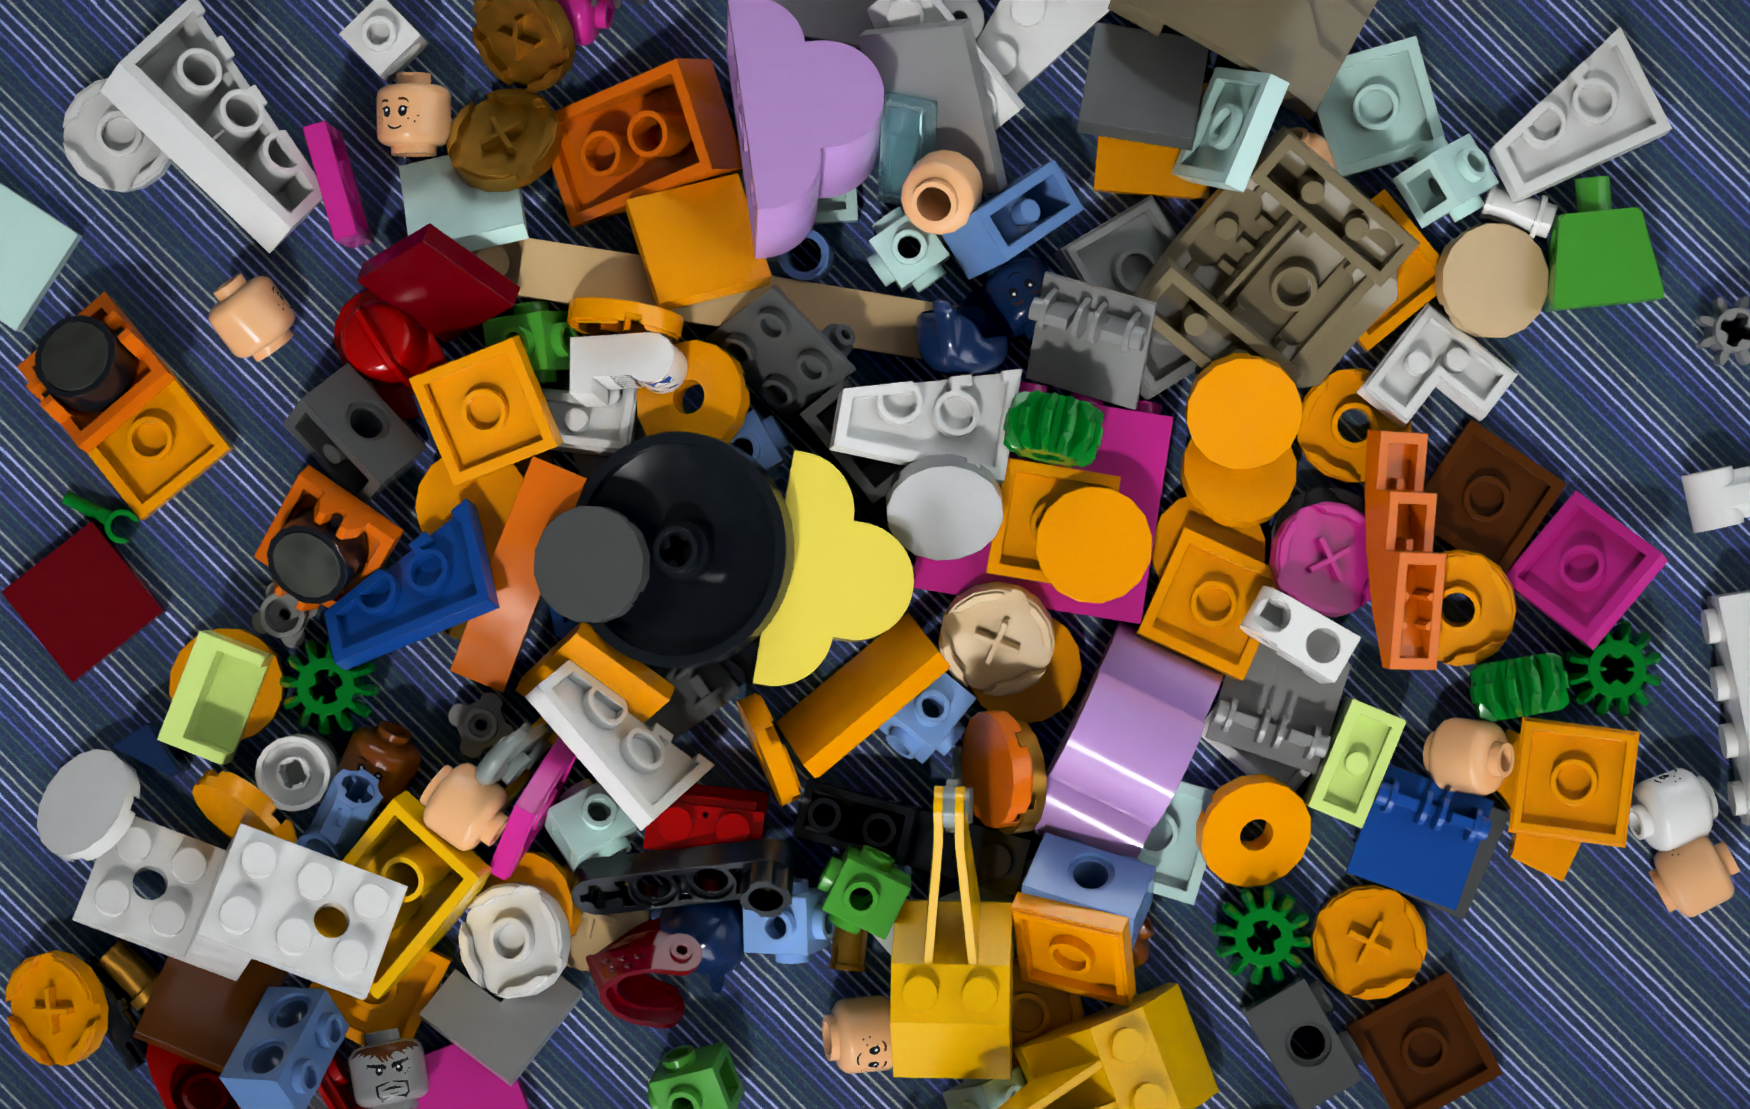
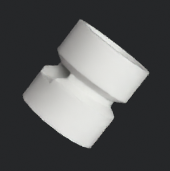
(297, 770)

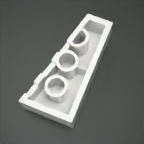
(214, 125)
(1728, 627)

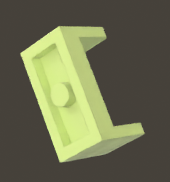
(215, 697)
(1355, 762)

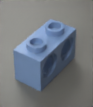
(285, 1049)

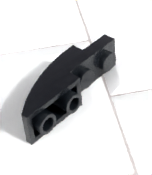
(906, 833)

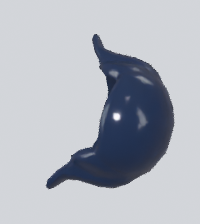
(960, 338)
(717, 930)

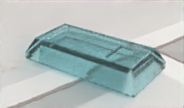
(905, 138)

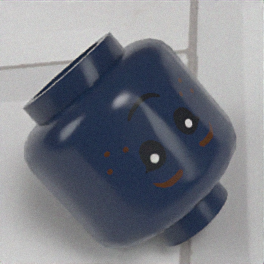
(1010, 292)

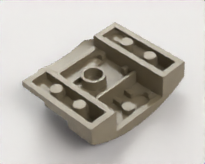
(1285, 38)
(1281, 268)

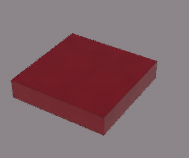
(438, 283)
(84, 601)

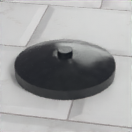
(713, 542)

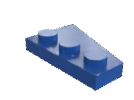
(423, 593)

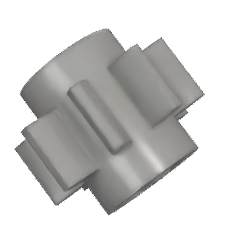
(1717, 338)

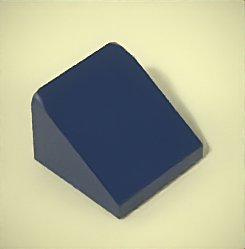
(157, 754)

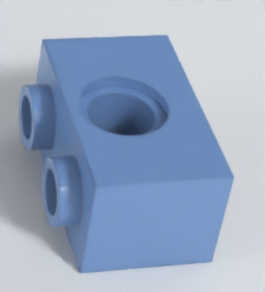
(1013, 219)
(1092, 879)

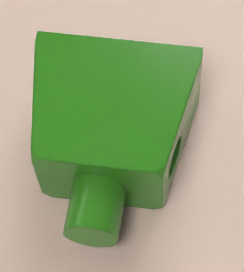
(1600, 253)

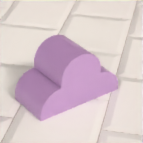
(801, 117)
(1127, 744)

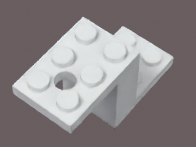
(243, 905)

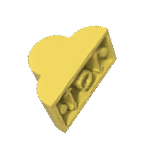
(844, 579)

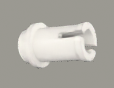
(1527, 215)

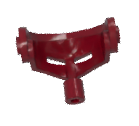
(622, 978)

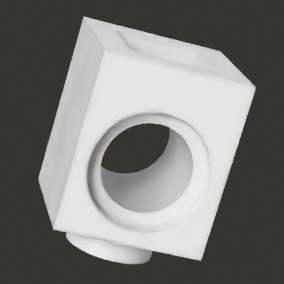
(384, 39)

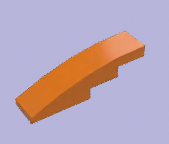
(1402, 569)
(497, 638)

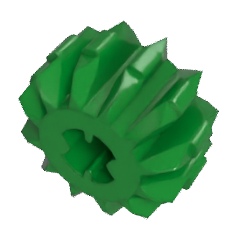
(1053, 428)
(1519, 687)
(1608, 689)
(347, 695)
(1280, 941)

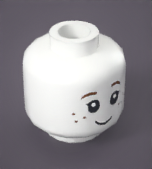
(1672, 809)

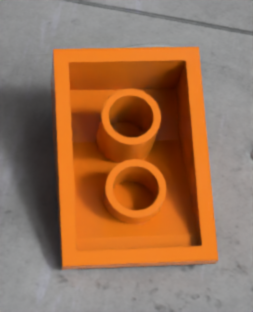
(644, 139)

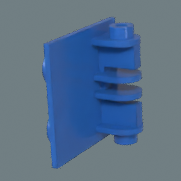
(1420, 838)

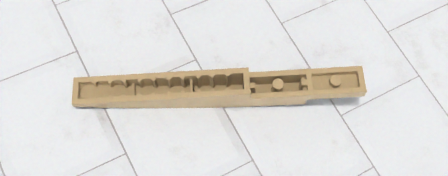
(569, 271)

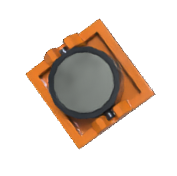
(94, 372)
(324, 542)

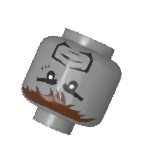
(389, 1071)

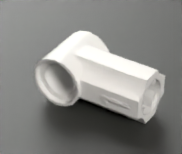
(1717, 497)

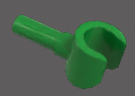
(100, 514)

